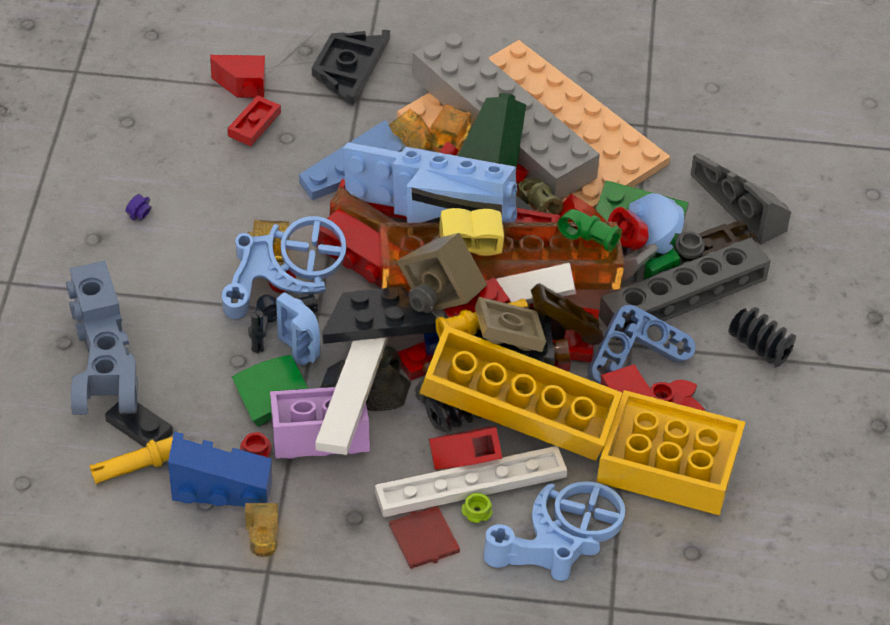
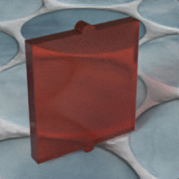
(424, 537)

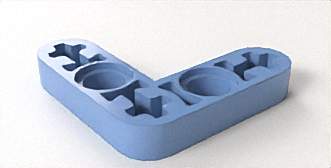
(638, 332)

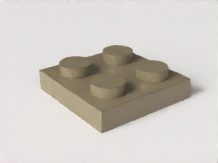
(510, 325)

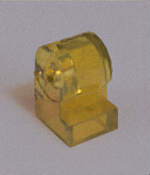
(412, 130)
(263, 526)

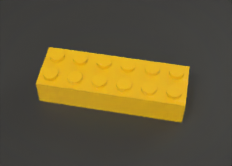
(521, 393)

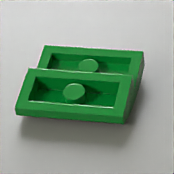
(258, 380)

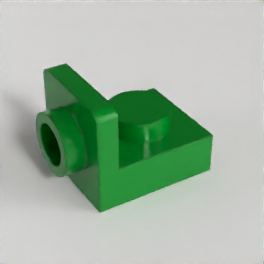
(661, 263)

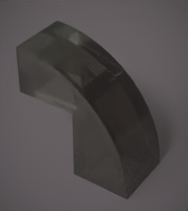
(387, 391)

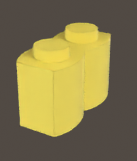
(479, 229)

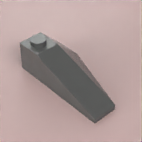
(742, 199)

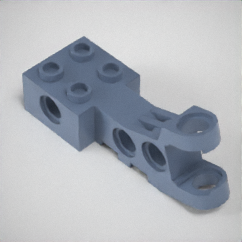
(110, 365)

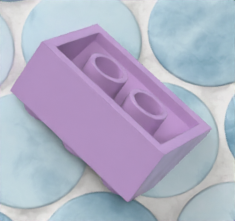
(298, 419)

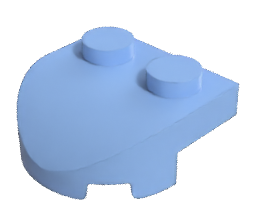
(662, 218)
(298, 329)

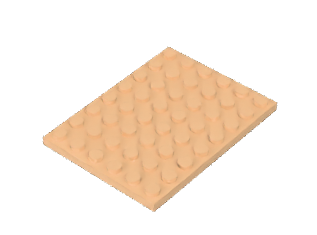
(623, 151)

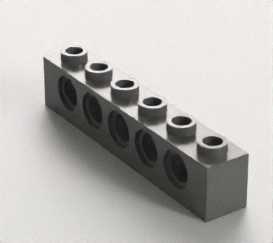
(691, 283)

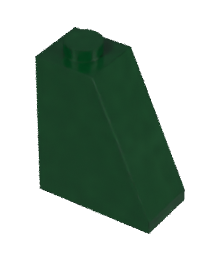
(496, 131)

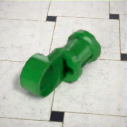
(589, 229)

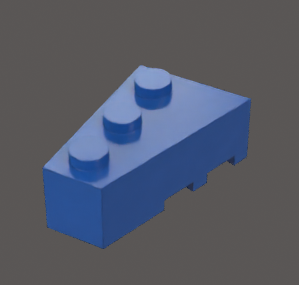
(217, 476)

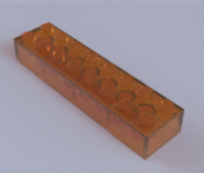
(525, 249)

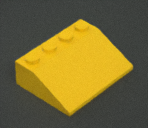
(670, 452)

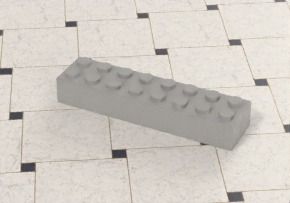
(464, 79)

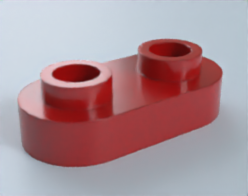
(634, 230)

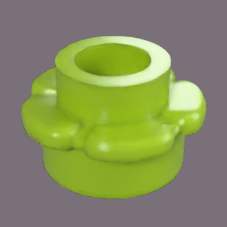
(480, 502)

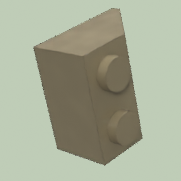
(446, 268)

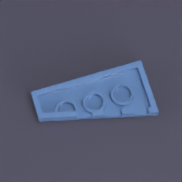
(327, 174)

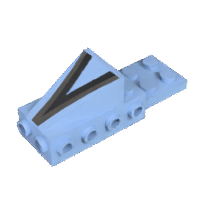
(428, 182)

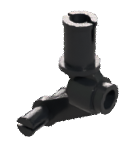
(267, 312)

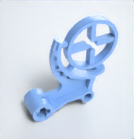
(259, 262)
(557, 541)

